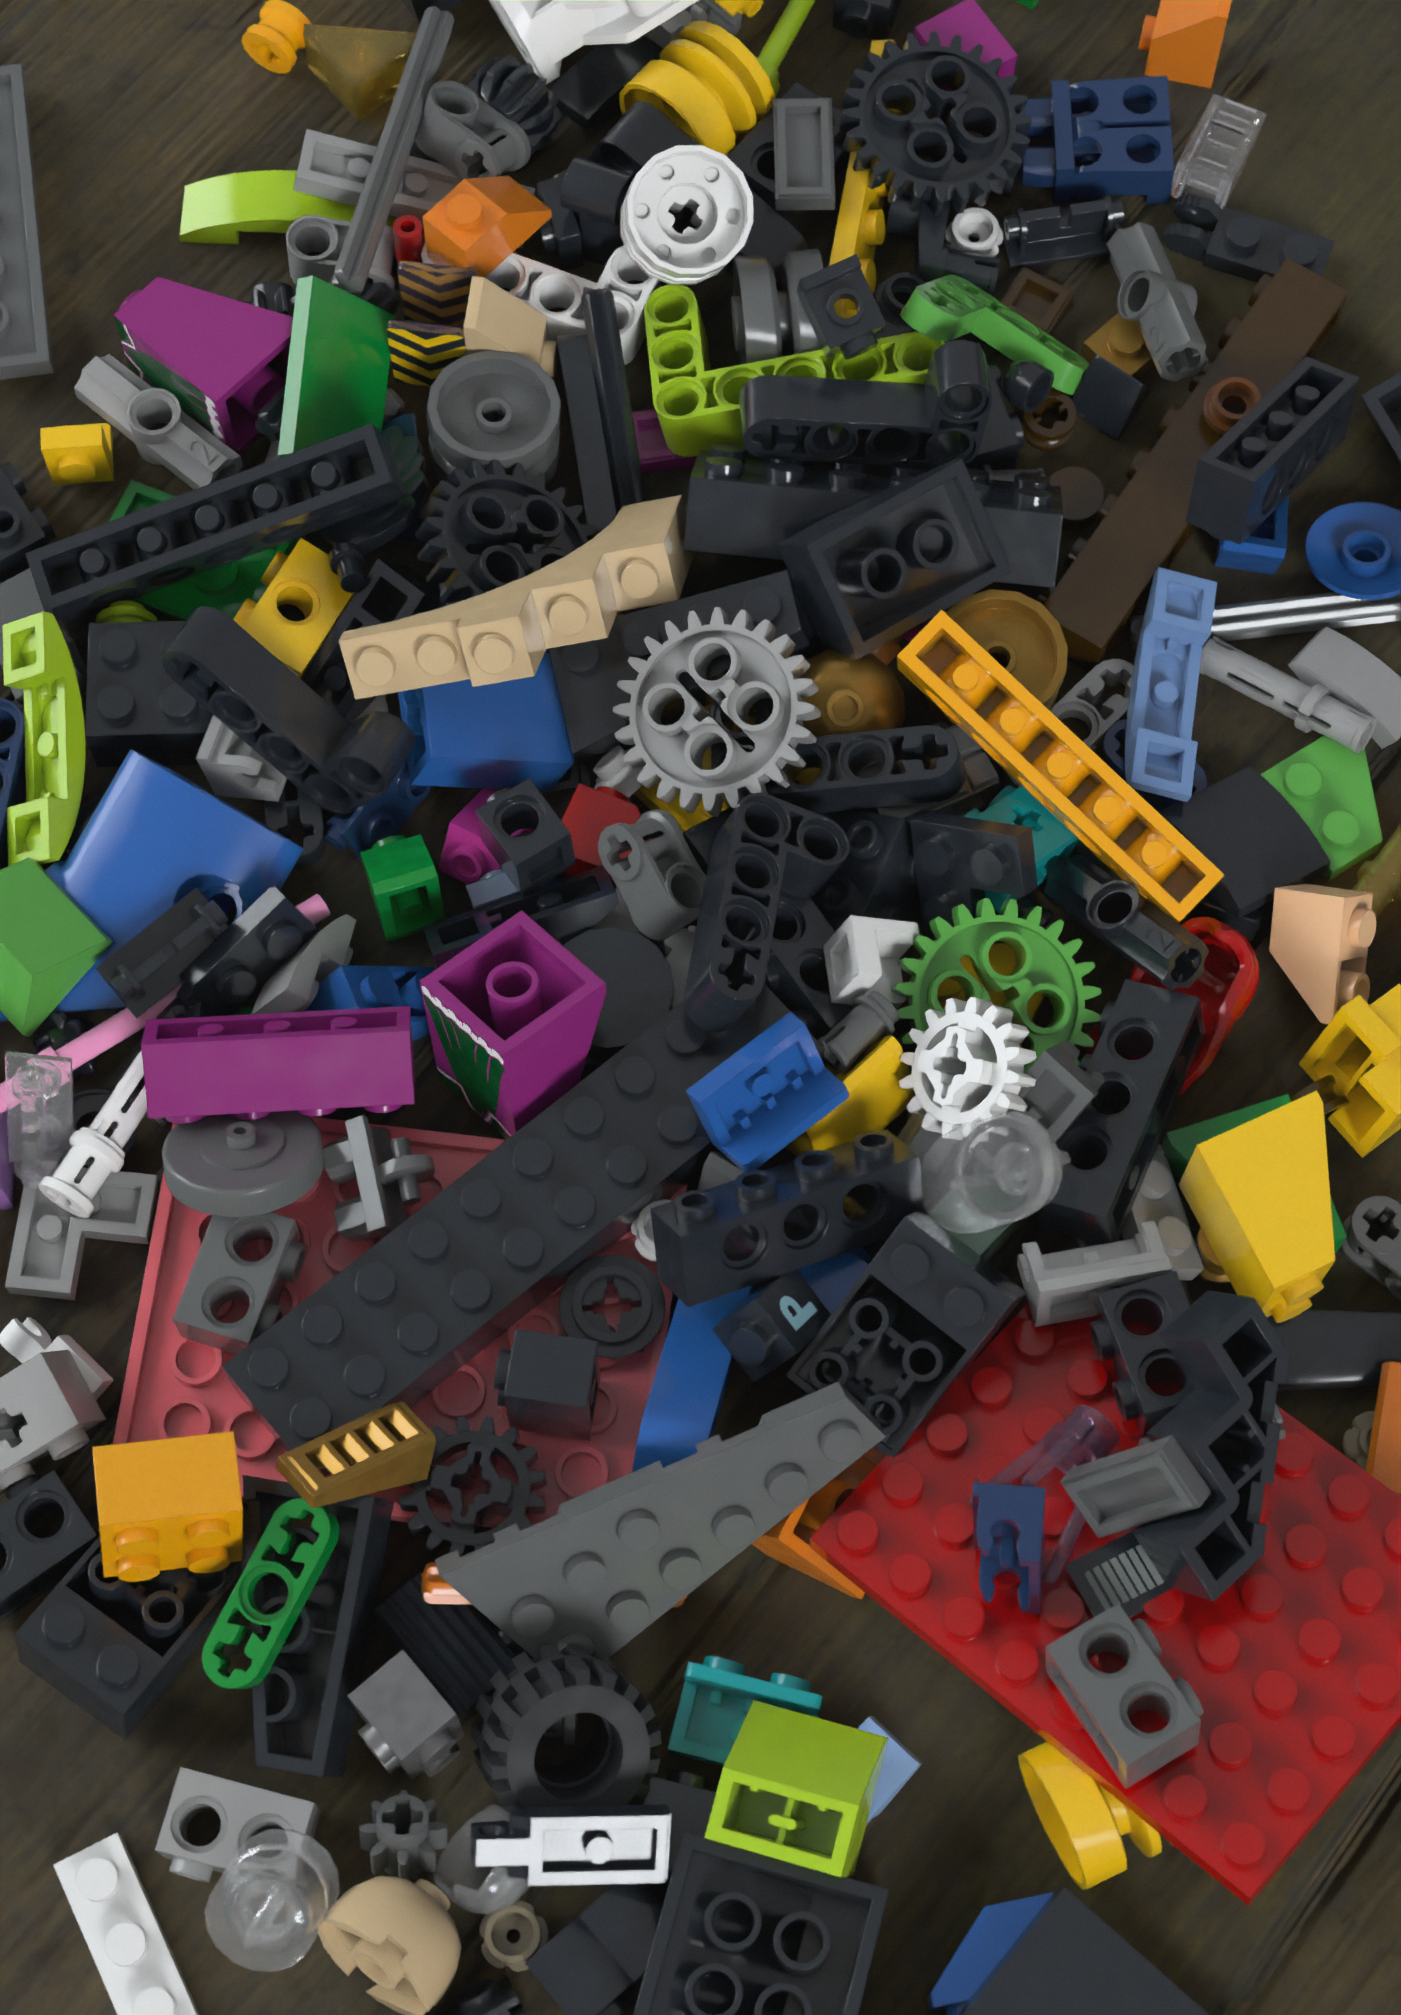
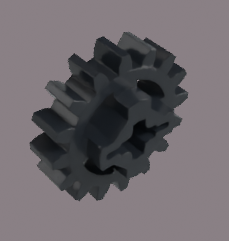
(502, 1497)

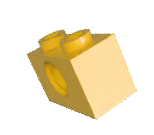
(310, 585)

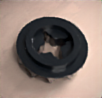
(634, 1286)

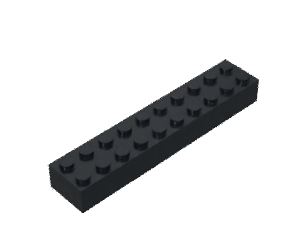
(495, 1237)

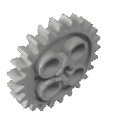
(756, 672)

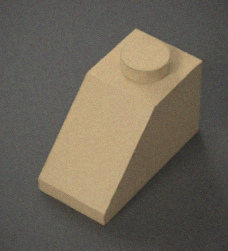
(507, 324)

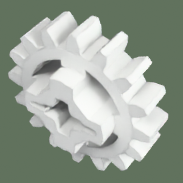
(967, 1065)

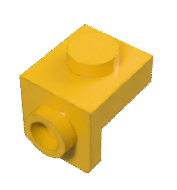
(78, 453)

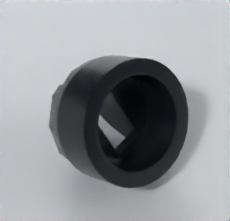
(1027, 384)

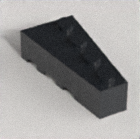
(591, 669)

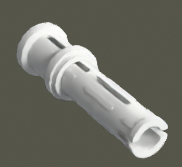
(95, 1149)

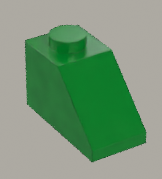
(403, 885)

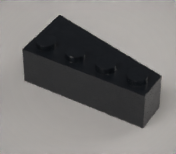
(303, 1701)

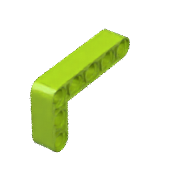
(703, 405)

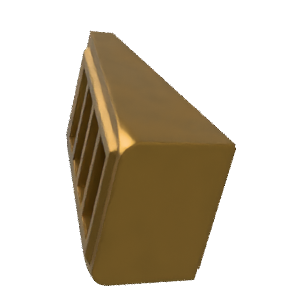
(385, 1452)

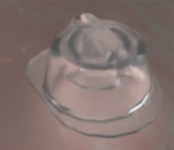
(991, 1173)
(272, 1900)

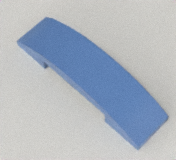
(1165, 685)

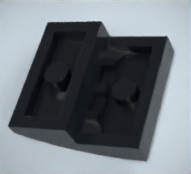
(1250, 838)

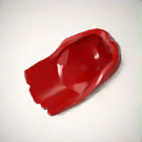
(1223, 988)

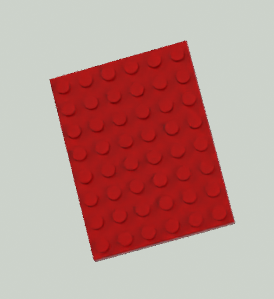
(1286, 1662)

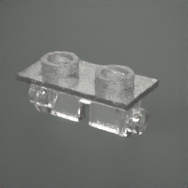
(38, 1113)

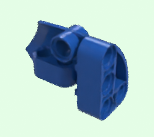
(152, 847)

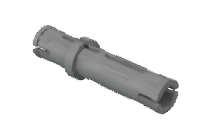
(1307, 705)

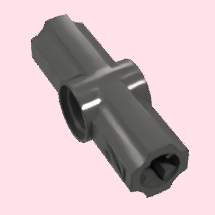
(1157, 302)

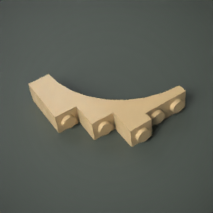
(508, 629)

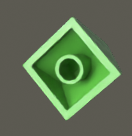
(43, 944)

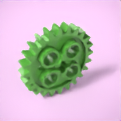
(1040, 967)

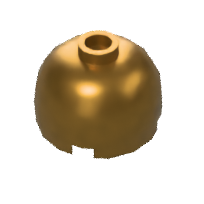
(853, 695)

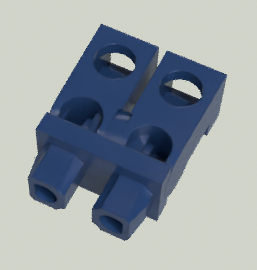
(1102, 140)

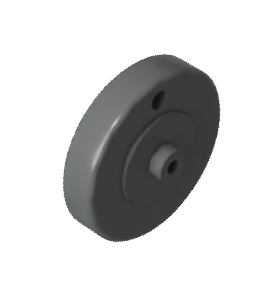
(243, 1165)

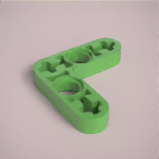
(957, 307)

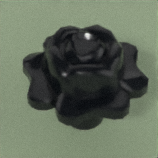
(57, 1032)

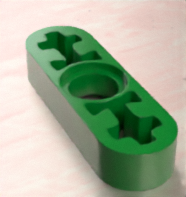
(259, 1647)

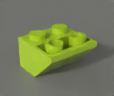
(797, 1789)

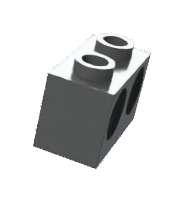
(224, 1276)
(1110, 1699)

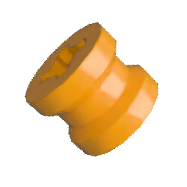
(276, 36)

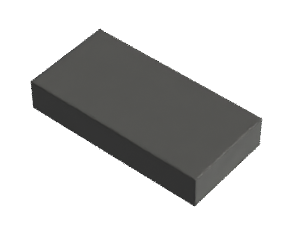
(803, 154)
(1136, 1486)

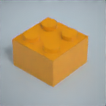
(168, 1505)

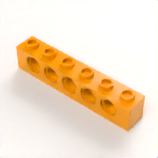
(1057, 768)

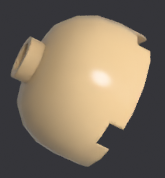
(397, 1939)

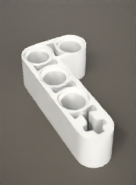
(550, 288)

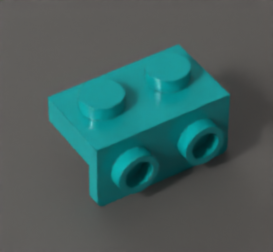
(718, 1701)

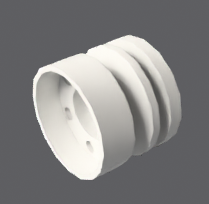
(721, 209)

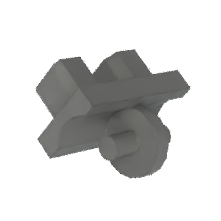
(385, 1179)

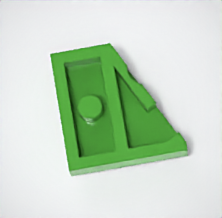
(1334, 798)

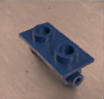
(378, 818)

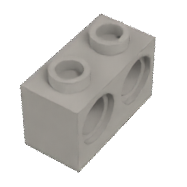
(242, 1812)

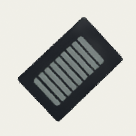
(1117, 1574)

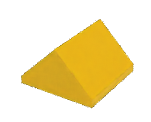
(872, 1100)

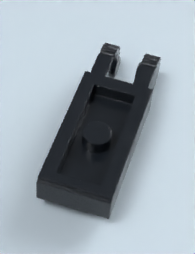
(1241, 241)

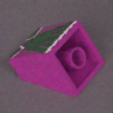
(209, 352)
(512, 1022)

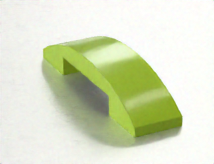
(251, 202)
(54, 738)

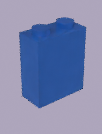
(488, 733)

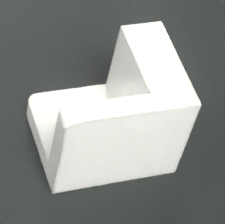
(865, 958)

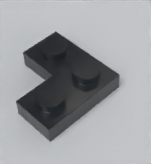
(964, 858)

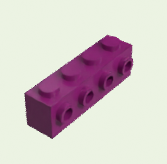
(278, 1063)

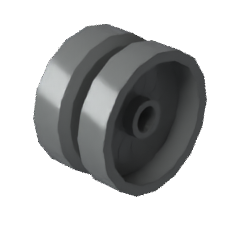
(768, 318)
(494, 410)

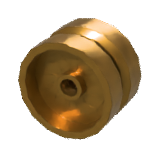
(1018, 636)

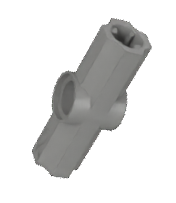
(136, 406)

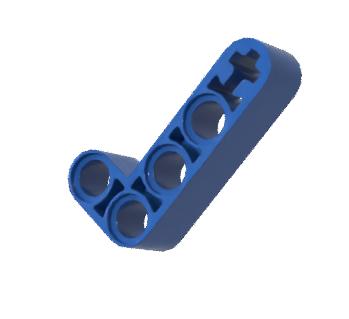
(687, 1383)

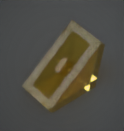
(358, 63)

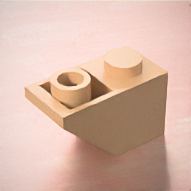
(1323, 943)

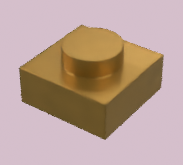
(1121, 345)

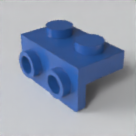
(766, 1094)

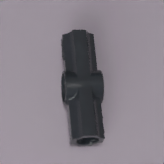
(1126, 922)

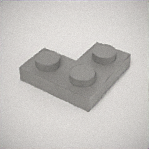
(52, 1240)

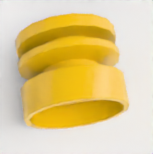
(705, 86)
(1082, 1817)

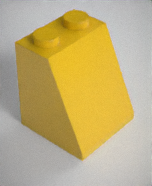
(1268, 1205)

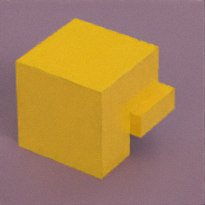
(1365, 1059)

